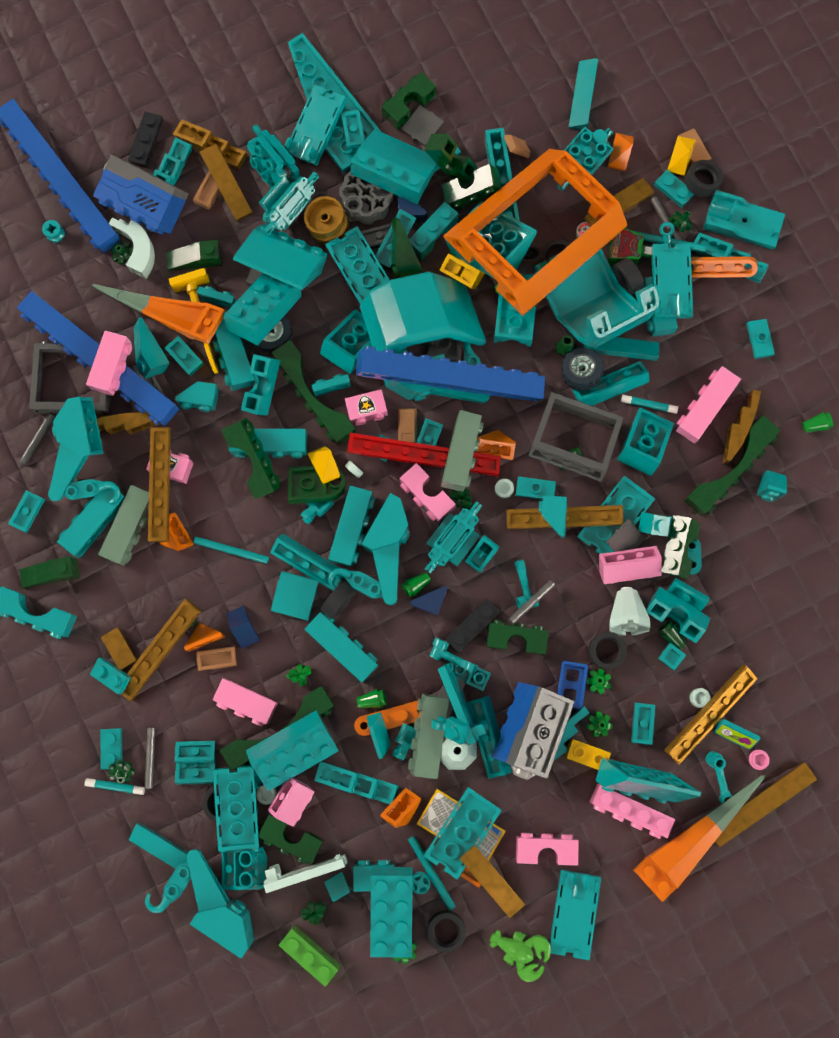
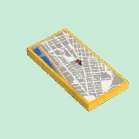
(439, 810)

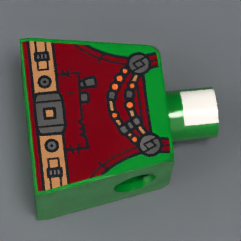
(628, 245)

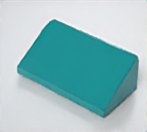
(379, 734)

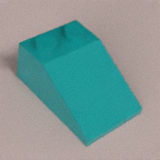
(346, 341)
(645, 442)

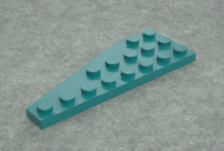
(315, 71)

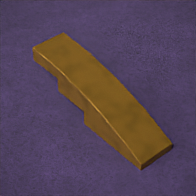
(203, 138)
(226, 182)
(629, 198)
(130, 421)
(737, 432)
(492, 881)

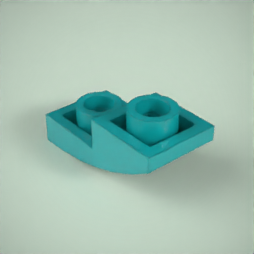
(477, 680)

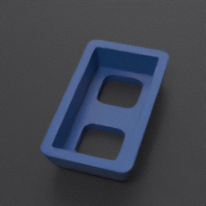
(579, 686)

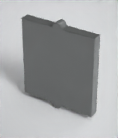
(422, 125)
(625, 538)

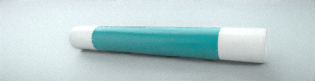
(649, 404)
(114, 786)

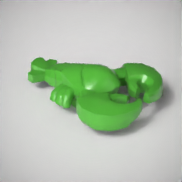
(522, 953)

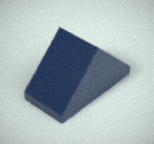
(412, 209)
(430, 602)
(242, 627)

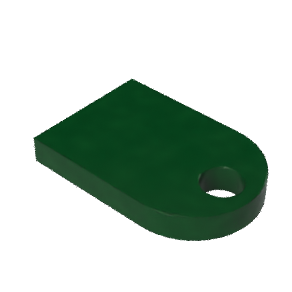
(306, 486)

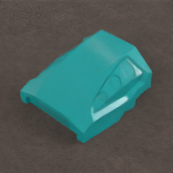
(244, 869)

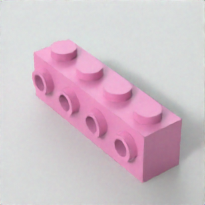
(707, 406)
(637, 813)

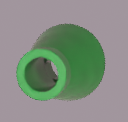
(818, 423)
(415, 584)
(373, 699)

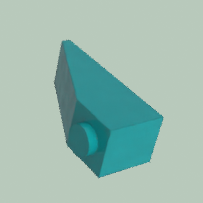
(148, 354)

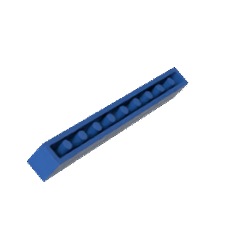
(58, 176)
(85, 348)
(449, 375)

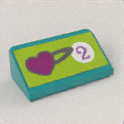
(736, 734)

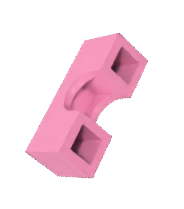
(438, 506)
(529, 847)

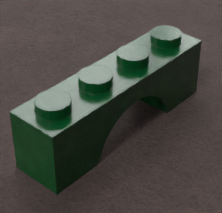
(242, 436)

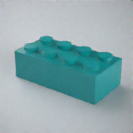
(261, 308)
(291, 751)
(391, 912)

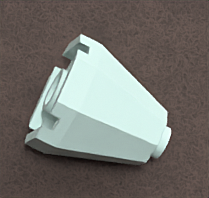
(629, 614)
(461, 760)

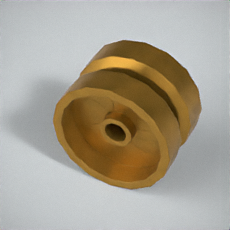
(326, 219)

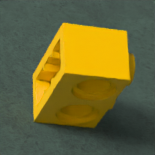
(462, 271)
(585, 754)

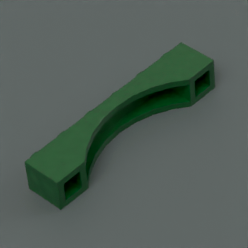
(335, 422)
(706, 494)
(317, 700)

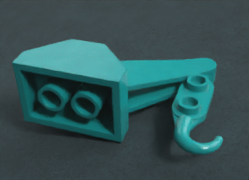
(419, 392)
(79, 438)
(383, 541)
(218, 917)

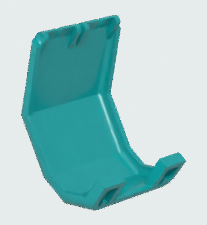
(596, 305)
(420, 311)

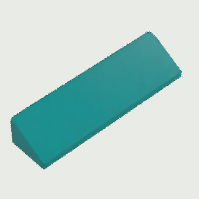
(583, 94)
(628, 348)
(614, 384)
(305, 560)
(481, 710)
(158, 845)

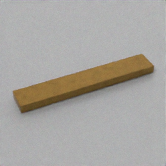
(159, 484)
(576, 517)
(160, 647)
(710, 714)
(767, 801)

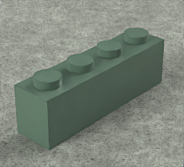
(461, 451)
(126, 526)
(428, 741)

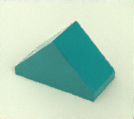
(482, 554)

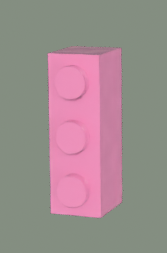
(109, 363)
(630, 565)
(245, 702)

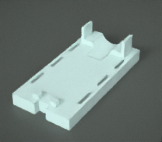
(276, 880)

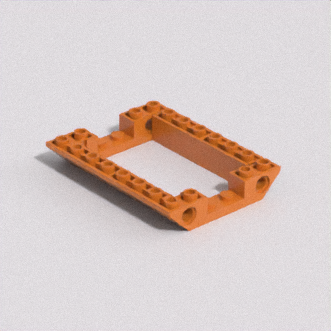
(511, 284)

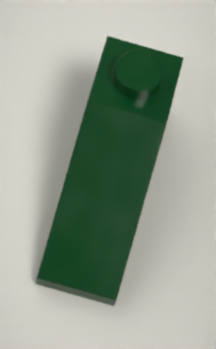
(402, 253)
(195, 255)
(49, 572)

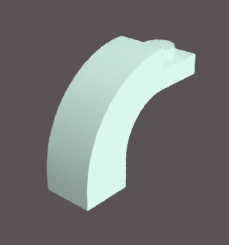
(143, 254)

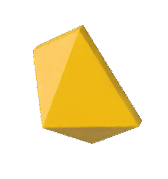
(681, 155)
(324, 464)

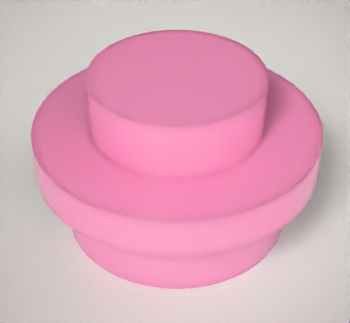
(759, 759)

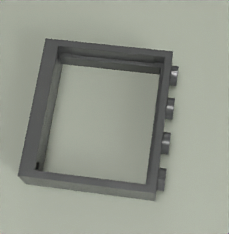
(38, 407)
(570, 460)

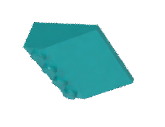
(393, 166)
(506, 236)
(282, 257)
(643, 782)

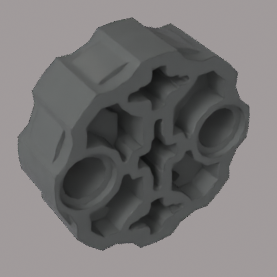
(364, 196)

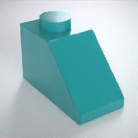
(555, 513)
(655, 524)

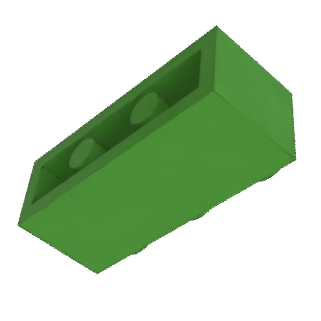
(309, 955)

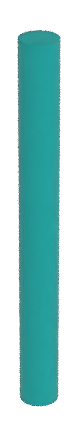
(659, 239)
(231, 550)
(431, 873)

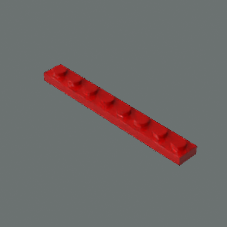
(416, 453)

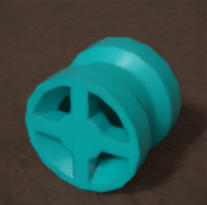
(57, 234)
(419, 886)

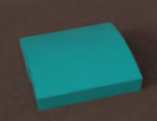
(294, 595)
(195, 762)

